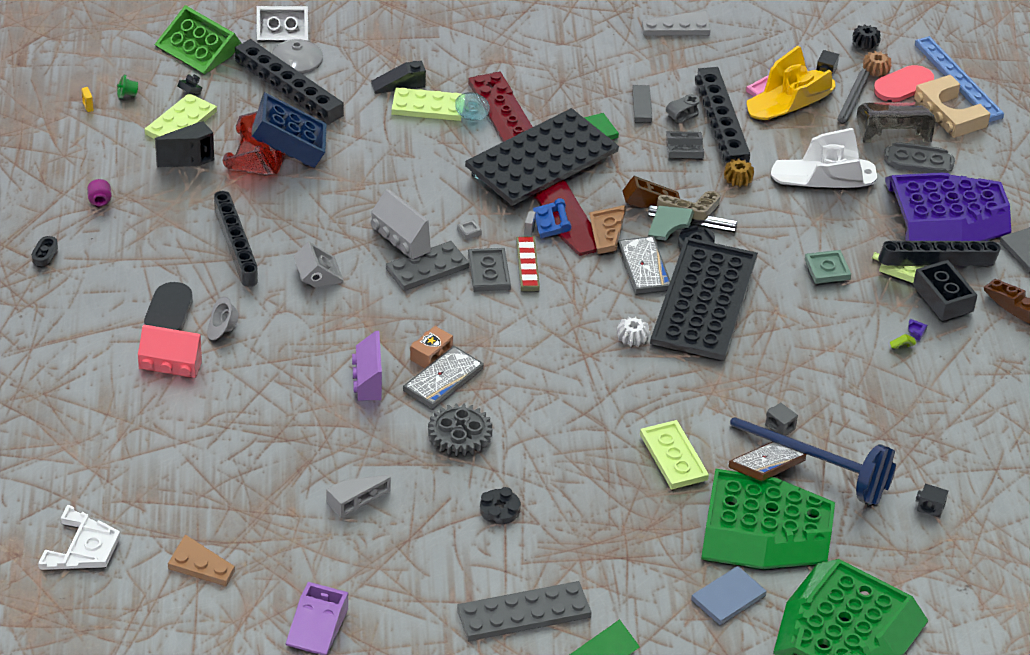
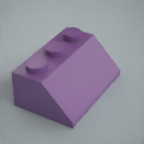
(368, 368)

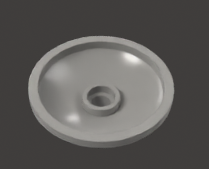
(299, 54)

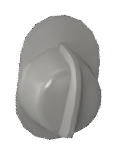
(223, 318)

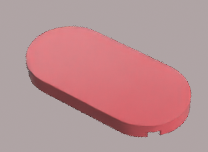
(901, 83)

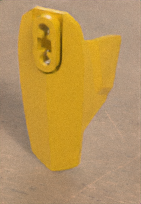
(790, 87)

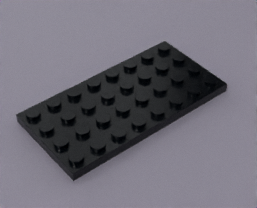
(541, 156)
(704, 298)

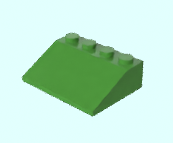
(198, 40)

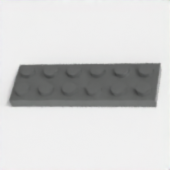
(523, 611)

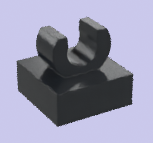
(190, 85)

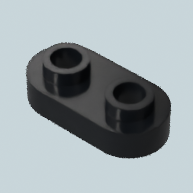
(44, 250)

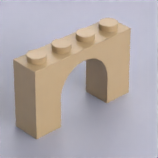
(954, 121)

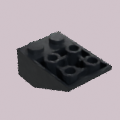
(185, 147)

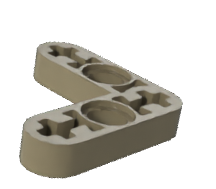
(702, 208)

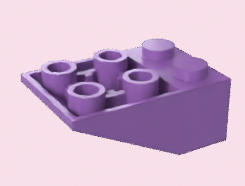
(317, 618)

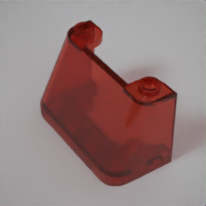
(252, 155)

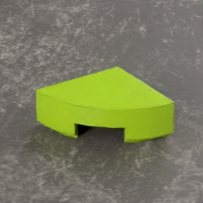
(903, 340)

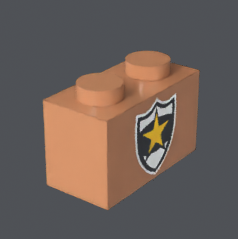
(430, 346)

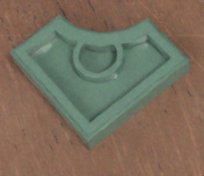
(669, 220)

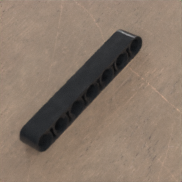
(236, 238)
(931, 252)

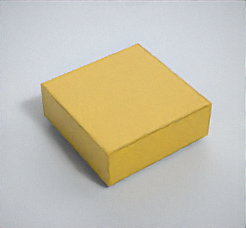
(87, 99)

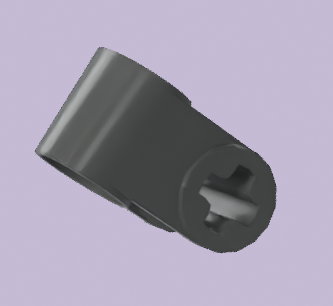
(683, 108)

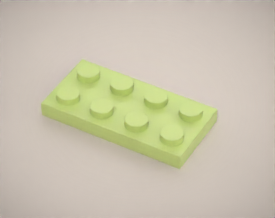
(425, 104)
(182, 114)
(674, 454)

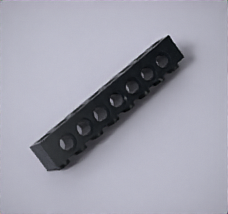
(289, 81)
(721, 115)

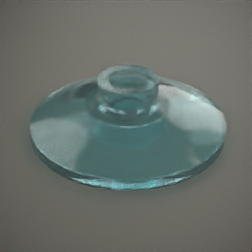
(472, 106)

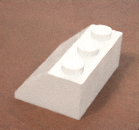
(282, 23)

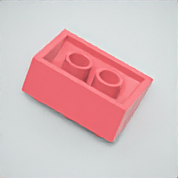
(170, 351)

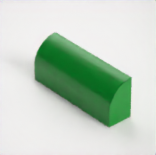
(611, 641)

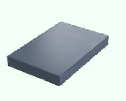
(728, 595)

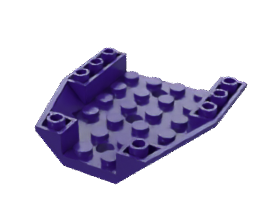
(974, 214)

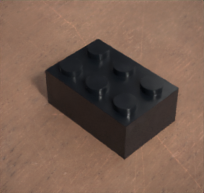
(945, 290)

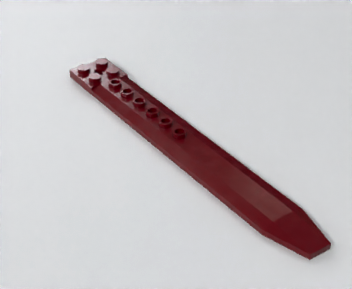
(510, 121)

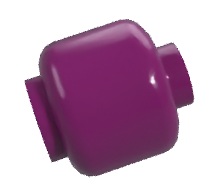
(99, 192)

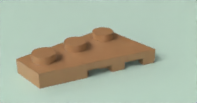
(198, 561)

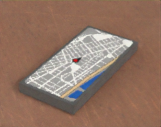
(644, 264)
(443, 377)

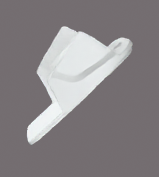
(828, 162)

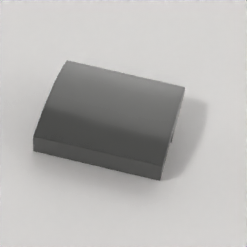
(684, 144)

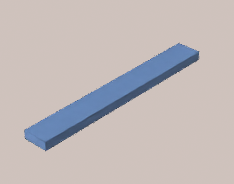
(948, 67)

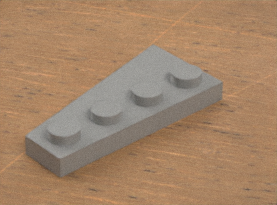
(678, 25)

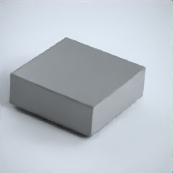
(529, 223)
(469, 229)

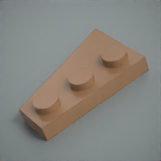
(607, 227)

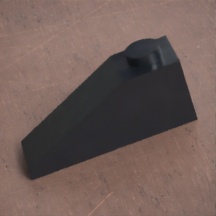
(407, 75)

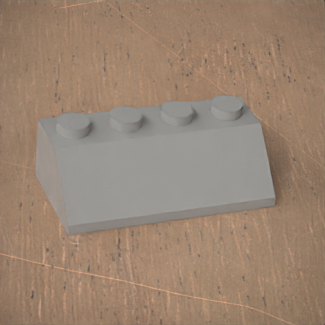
(401, 225)

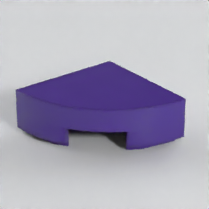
(916, 329)

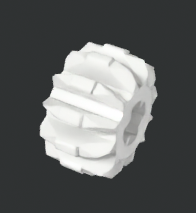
(633, 331)

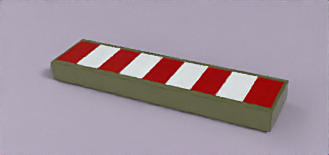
(527, 263)

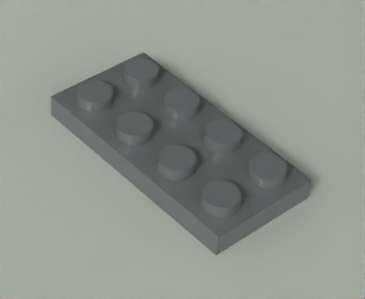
(440, 262)

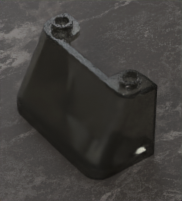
(895, 115)

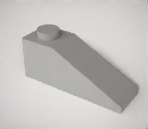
(355, 493)

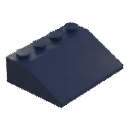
(289, 130)

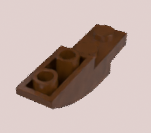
(1010, 298)

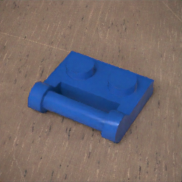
(546, 221)

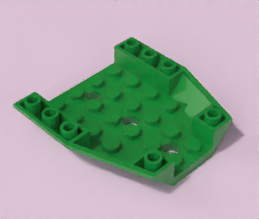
(761, 538)
(877, 624)

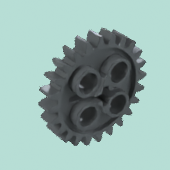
(460, 429)

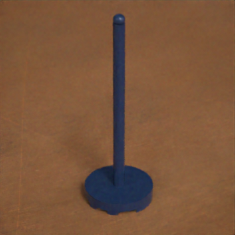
(874, 473)

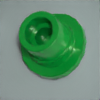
(126, 87)

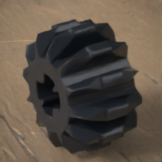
(866, 37)

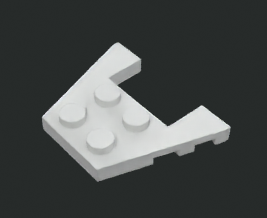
(90, 547)

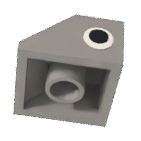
(317, 266)

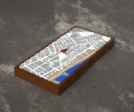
(767, 461)

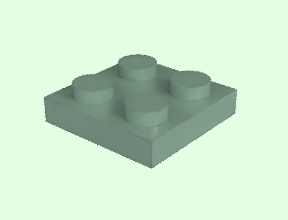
(827, 266)

